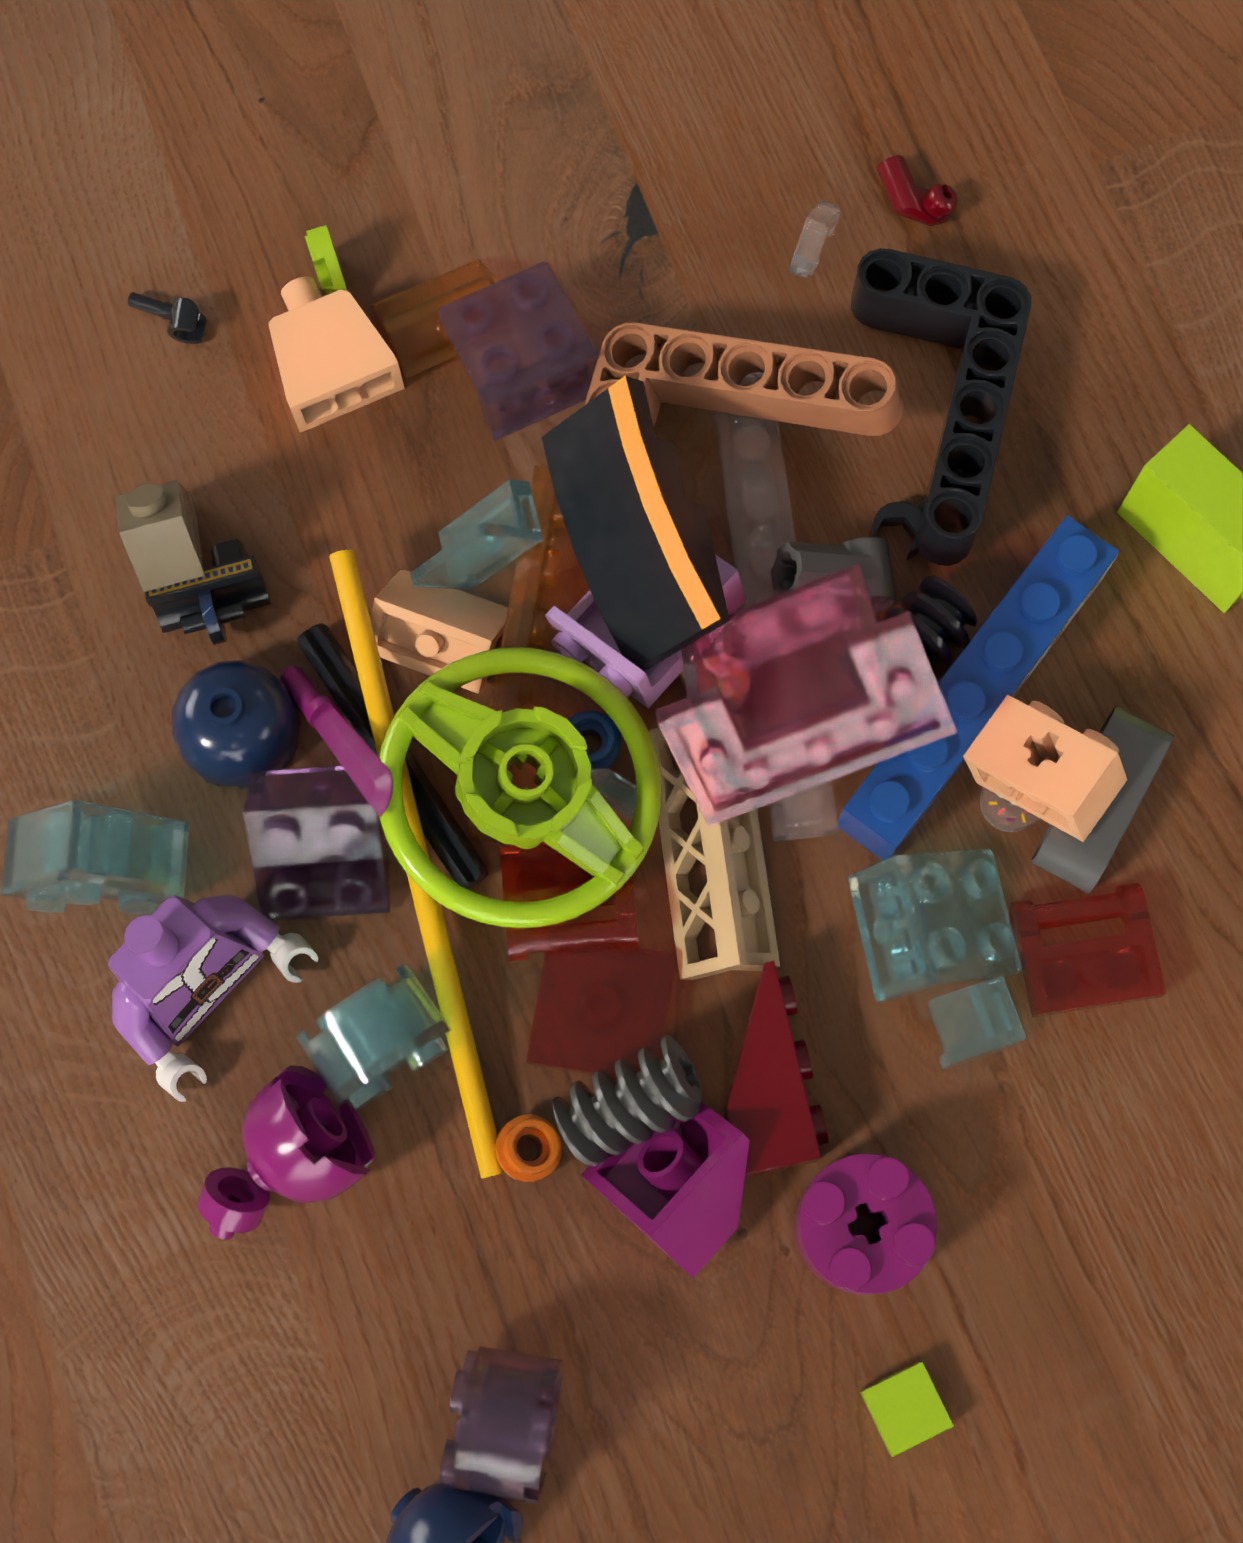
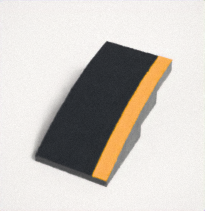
(633, 528)

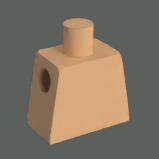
(329, 355)

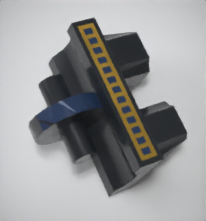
(214, 599)

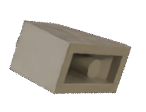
(160, 534)

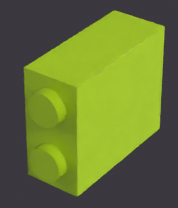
(1193, 514)

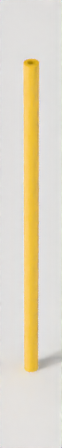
(428, 910)

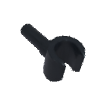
(185, 321)

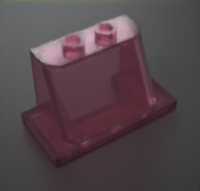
(800, 696)

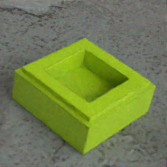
(906, 1408)

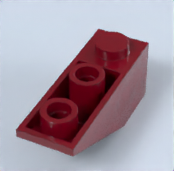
(768, 1084)

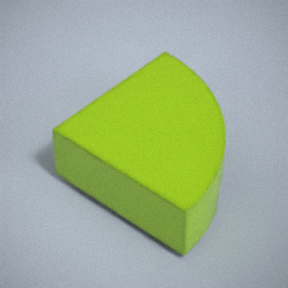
(325, 260)

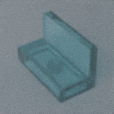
(483, 539)

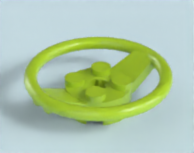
(560, 811)

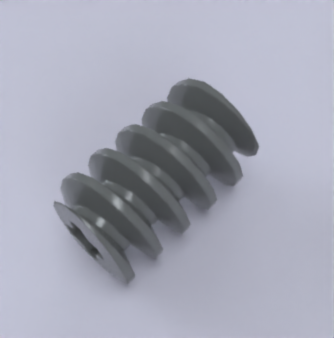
(632, 1106)

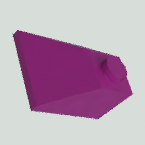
(680, 1186)

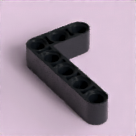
(977, 392)

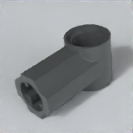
(806, 562)

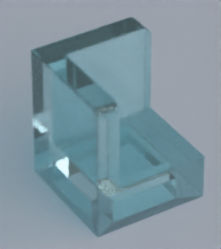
(976, 1022)

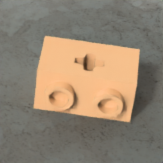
(1047, 766)

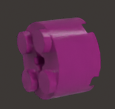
(900, 1242)

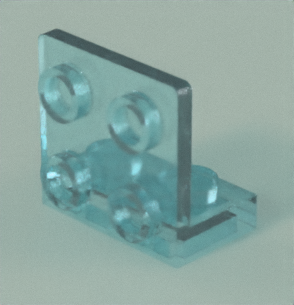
(933, 921)

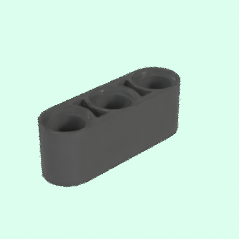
(1141, 753)

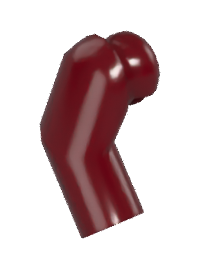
(914, 202)

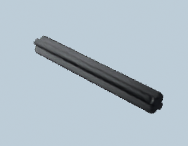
(436, 819)

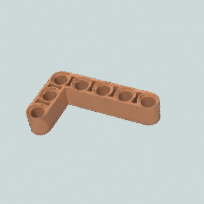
(731, 359)

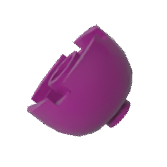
(302, 1141)

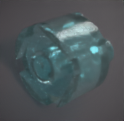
(375, 1036)

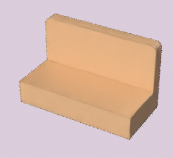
(434, 626)

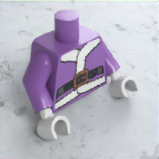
(182, 967)

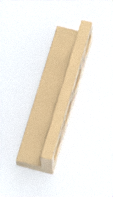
(736, 888)

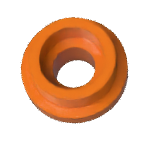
(546, 1139)

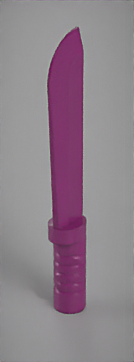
(350, 749)

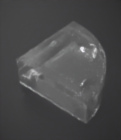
(817, 226)

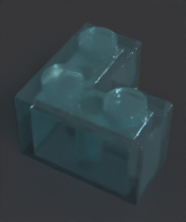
(94, 853)

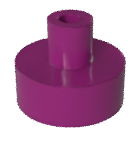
(232, 1202)

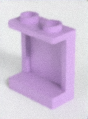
(587, 638)

